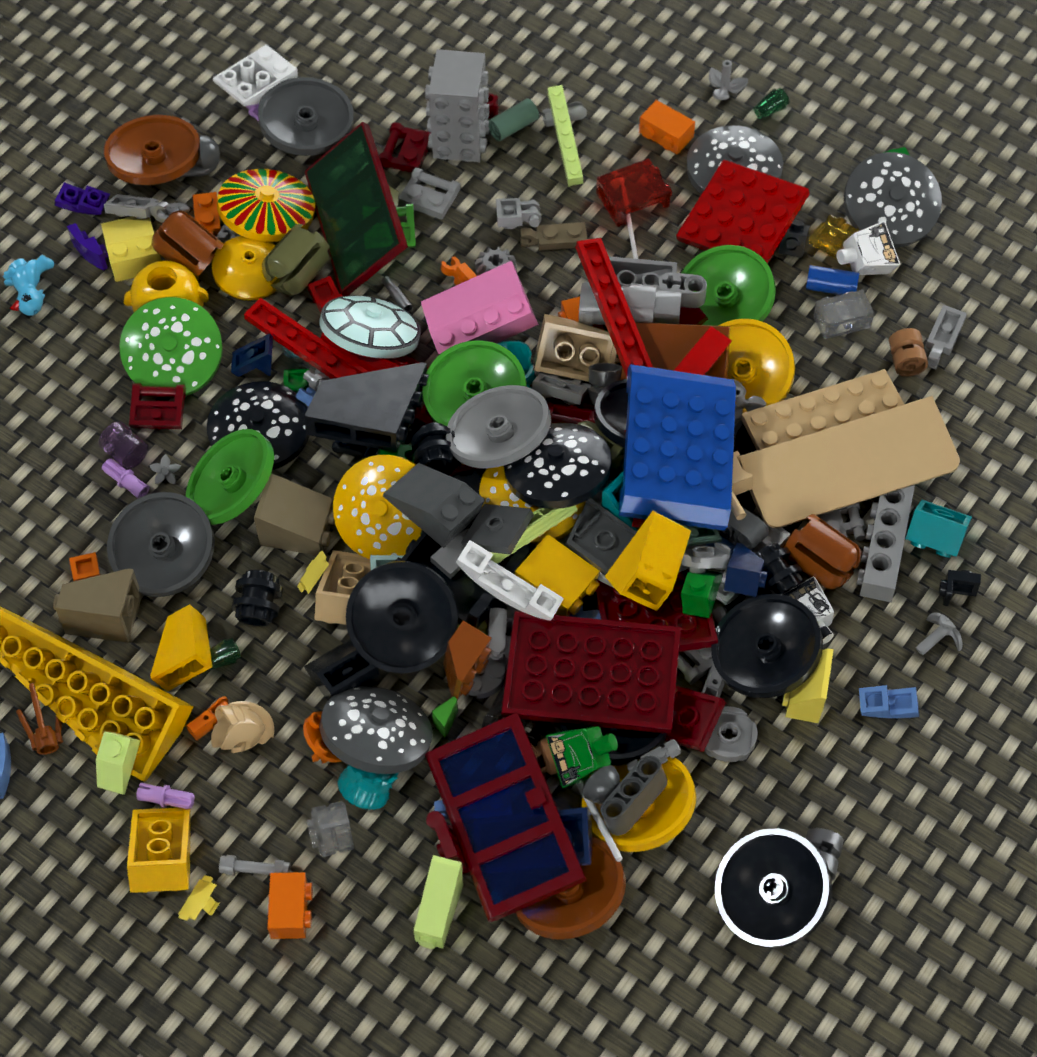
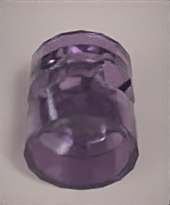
(123, 445)

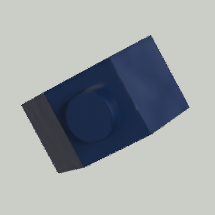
(745, 572)

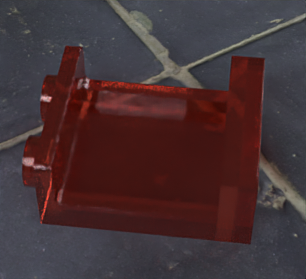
(632, 190)

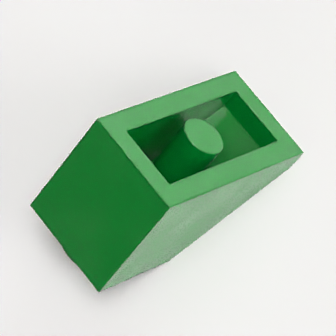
(700, 593)

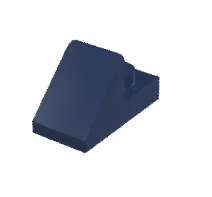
(252, 356)

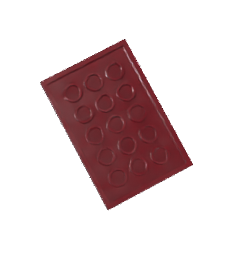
(592, 672)

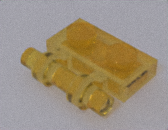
(830, 238)

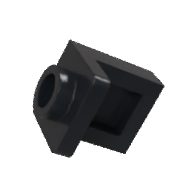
(794, 239)
(959, 582)

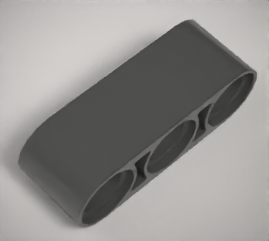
(747, 531)
(633, 795)

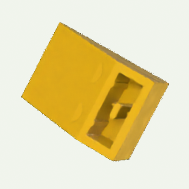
(650, 561)

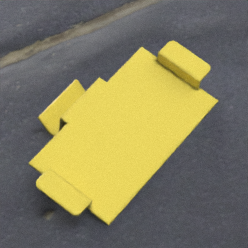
(313, 573)
(199, 900)

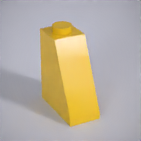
(182, 649)

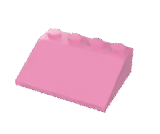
(480, 309)

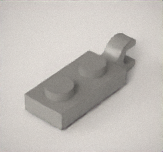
(136, 206)
(944, 334)

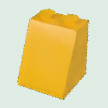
(561, 572)

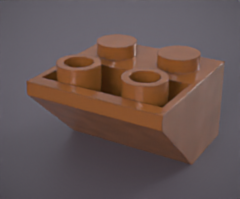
(465, 657)

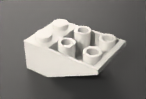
(255, 75)

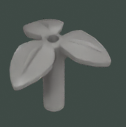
(723, 82)
(750, 404)
(946, 628)

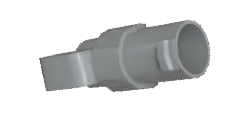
(650, 302)

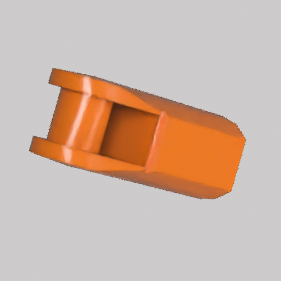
(205, 721)

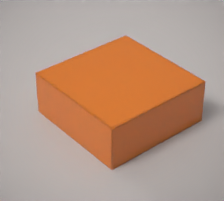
(84, 566)

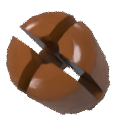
(185, 242)
(823, 553)

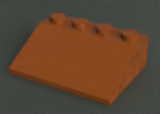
(670, 343)

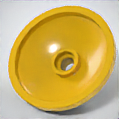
(241, 276)

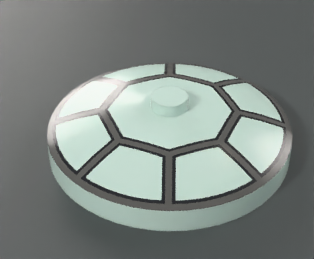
(370, 326)

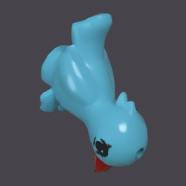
(25, 279)

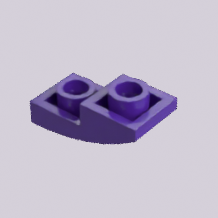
(82, 201)
(88, 247)

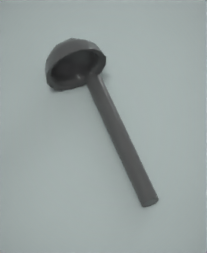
(209, 156)
(601, 783)

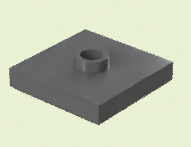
(498, 528)

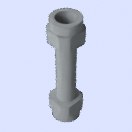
(230, 865)

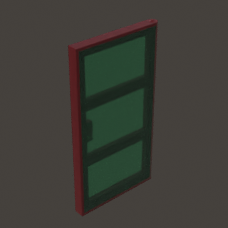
(355, 209)

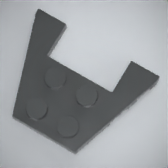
(599, 534)

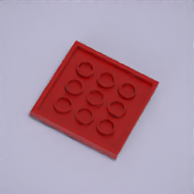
(743, 211)

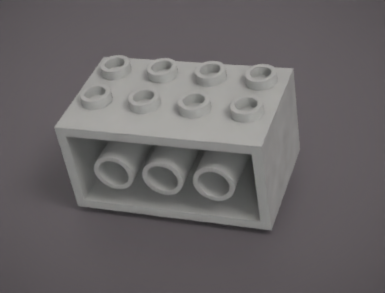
(458, 105)

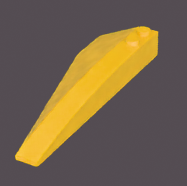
(92, 692)

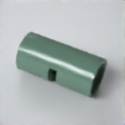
(513, 119)

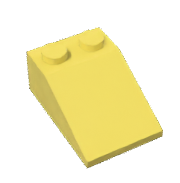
(129, 246)

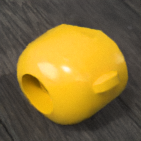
(164, 280)

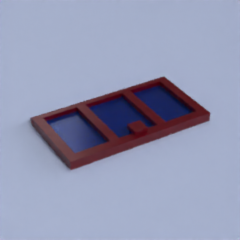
(504, 818)

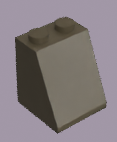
(293, 517)
(100, 606)

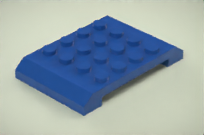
(678, 447)

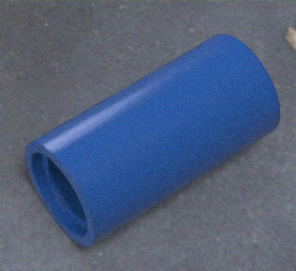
(831, 280)

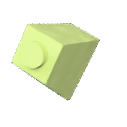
(438, 902)

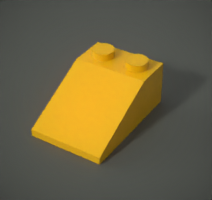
(159, 850)

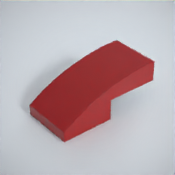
(323, 291)

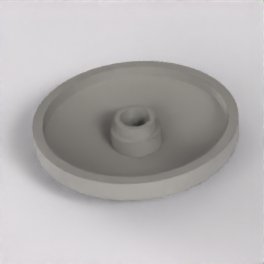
(499, 426)

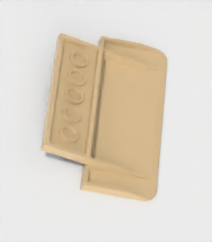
(842, 448)

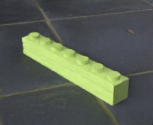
(565, 135)
(541, 522)

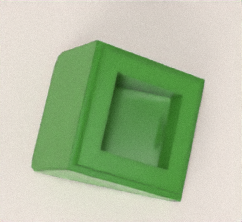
(445, 715)

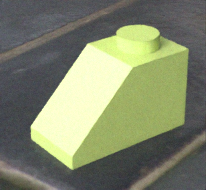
(115, 761)

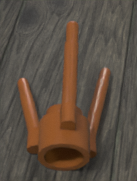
(45, 739)

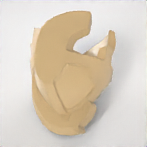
(241, 726)

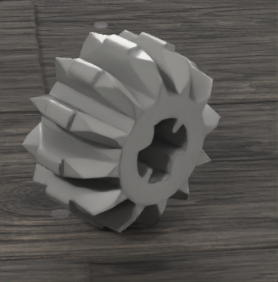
(493, 259)

